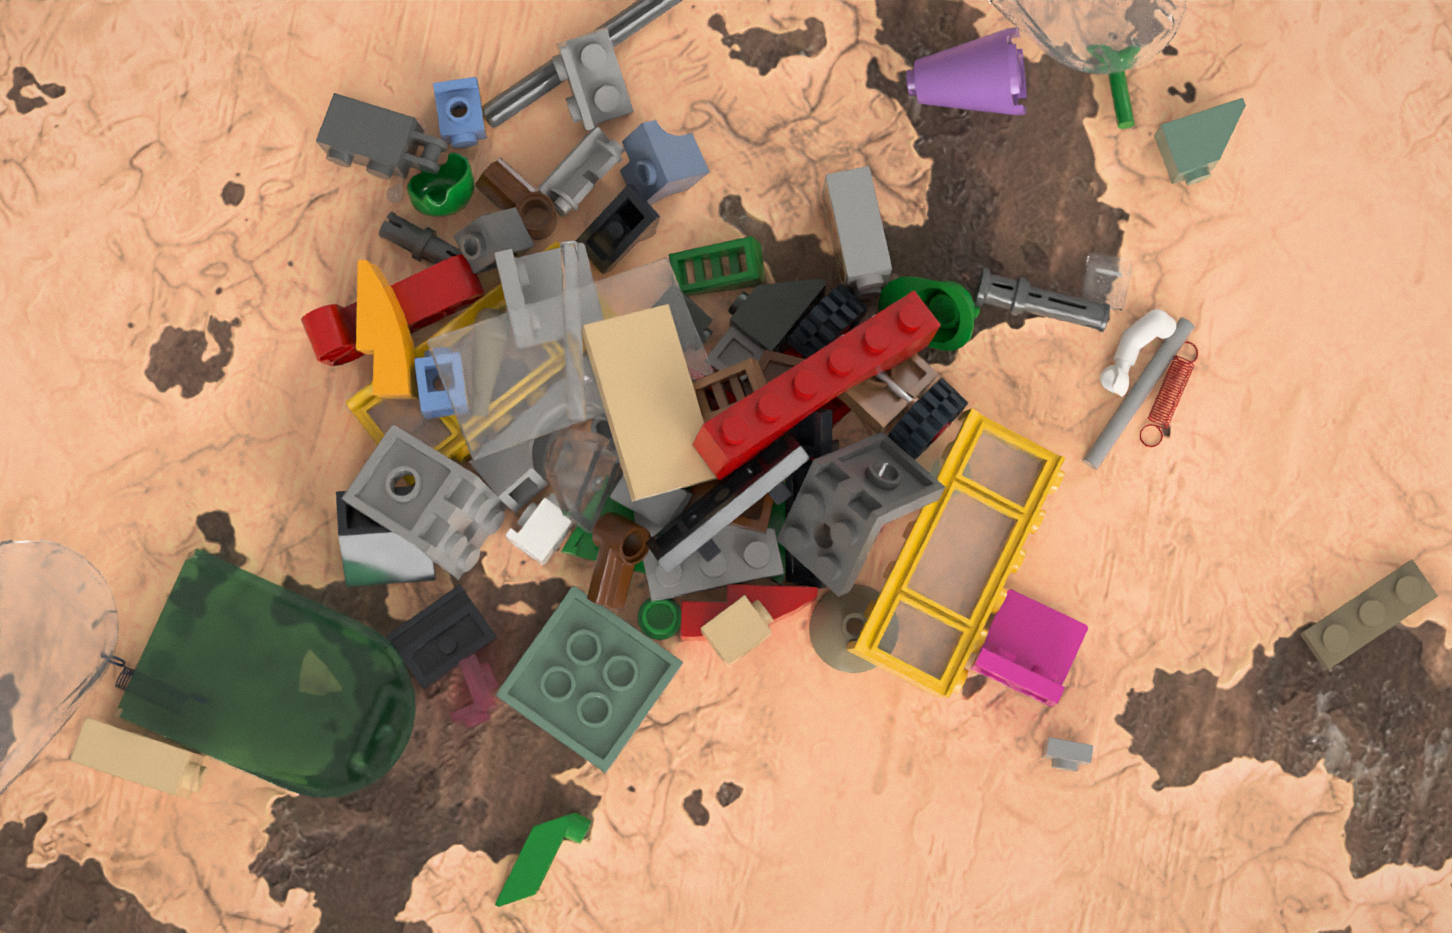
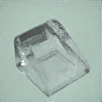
(1106, 280)

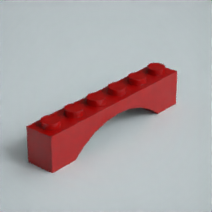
(782, 403)

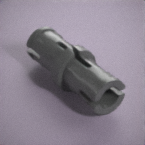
(420, 242)

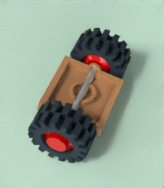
(889, 392)

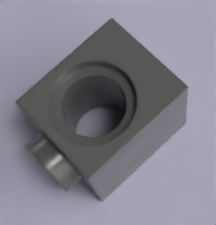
(493, 234)

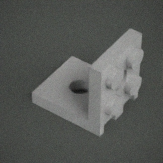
(444, 513)

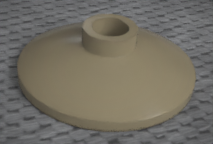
(829, 629)

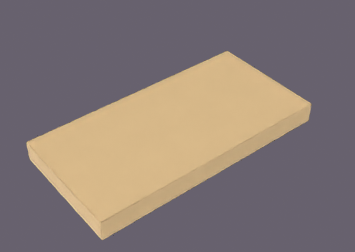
(648, 400)

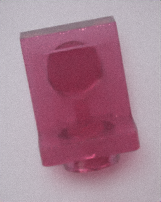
(480, 683)

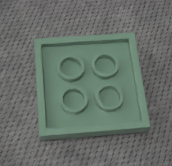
(589, 679)

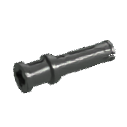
(1020, 297)

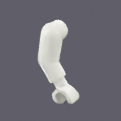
(1151, 325)

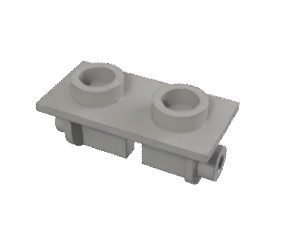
(581, 170)

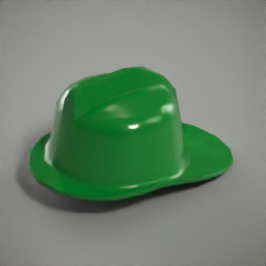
(946, 301)

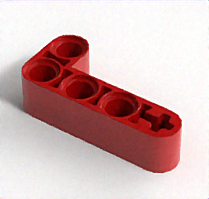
(423, 298)

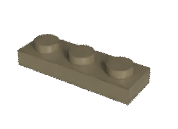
(1368, 615)

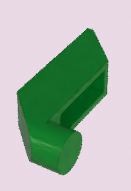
(539, 855)

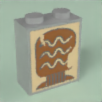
(857, 232)

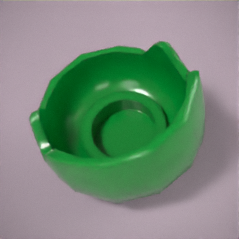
(443, 192)

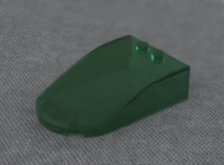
(283, 680)

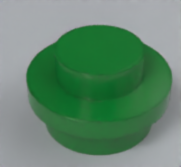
(659, 618)

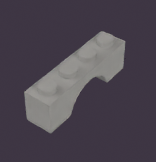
(518, 471)

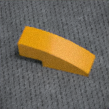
(385, 334)

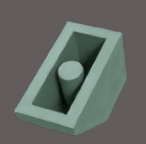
(1197, 141)

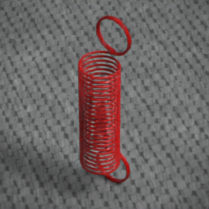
(1177, 394)

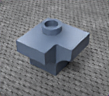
(661, 162)

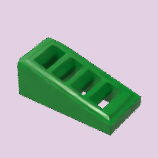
(715, 252)

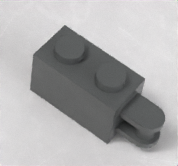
(376, 139)

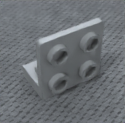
(536, 275)

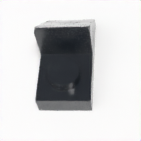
(619, 228)

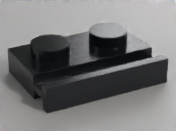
(441, 637)

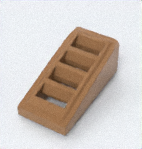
(732, 374)

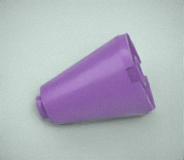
(973, 75)

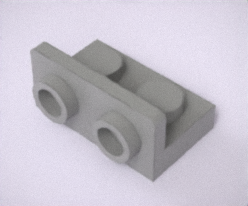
(593, 78)

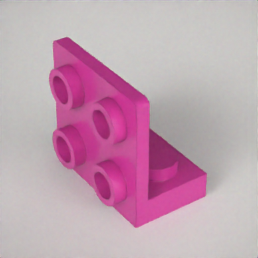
(1030, 648)

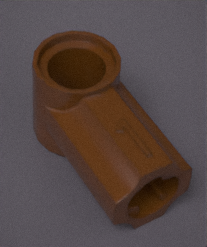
(510, 190)
(620, 548)

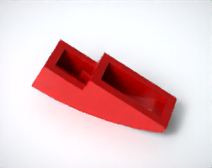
(777, 600)

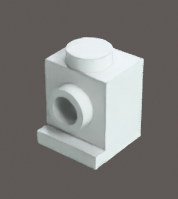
(541, 530)

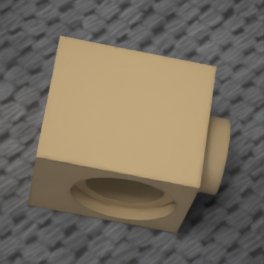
(738, 630)

